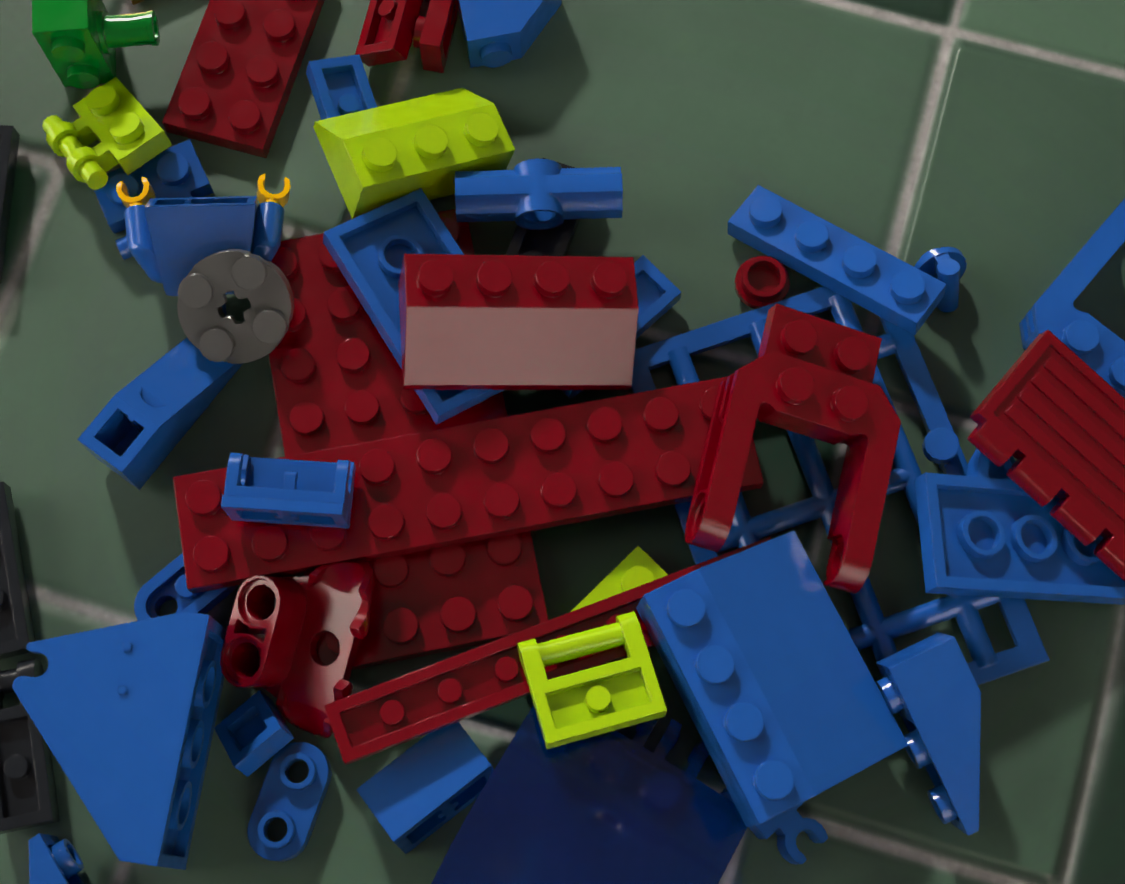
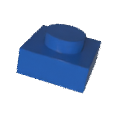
(253, 733)

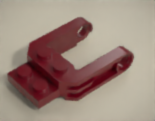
(819, 385)

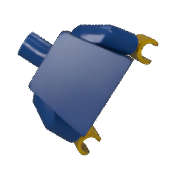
(177, 233)

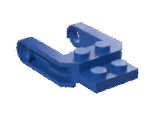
(1077, 329)

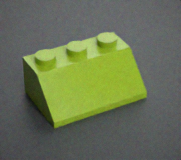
(412, 147)

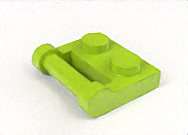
(597, 697)

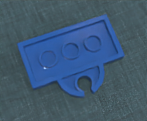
(998, 542)

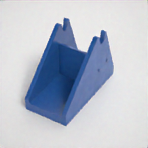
(133, 726)

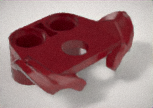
(286, 638)

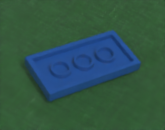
(371, 259)

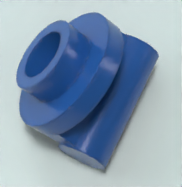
(947, 266)

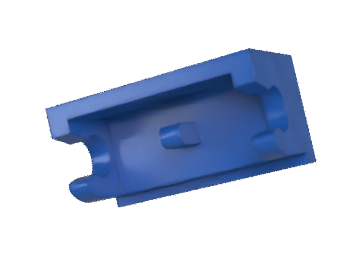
(289, 491)
(427, 785)

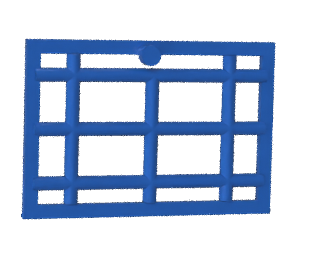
(938, 446)

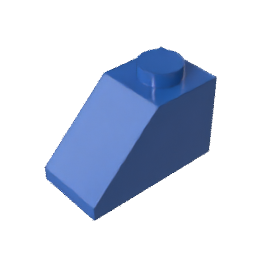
(502, 28)

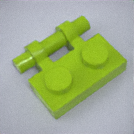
(119, 123)

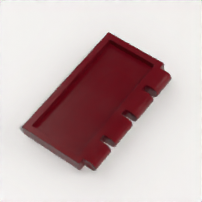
(1066, 440)

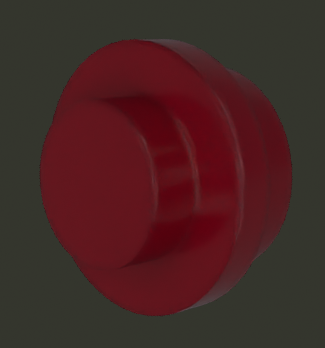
(761, 281)

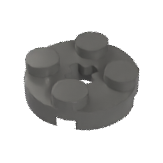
(250, 277)

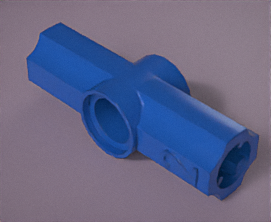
(538, 194)

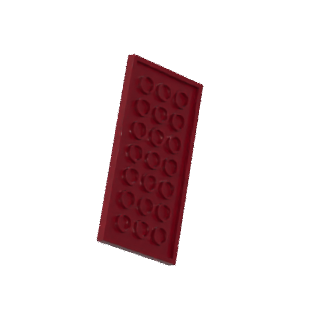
(344, 389)

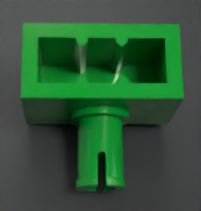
(83, 38)

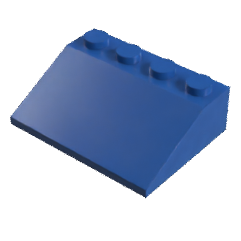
(770, 677)

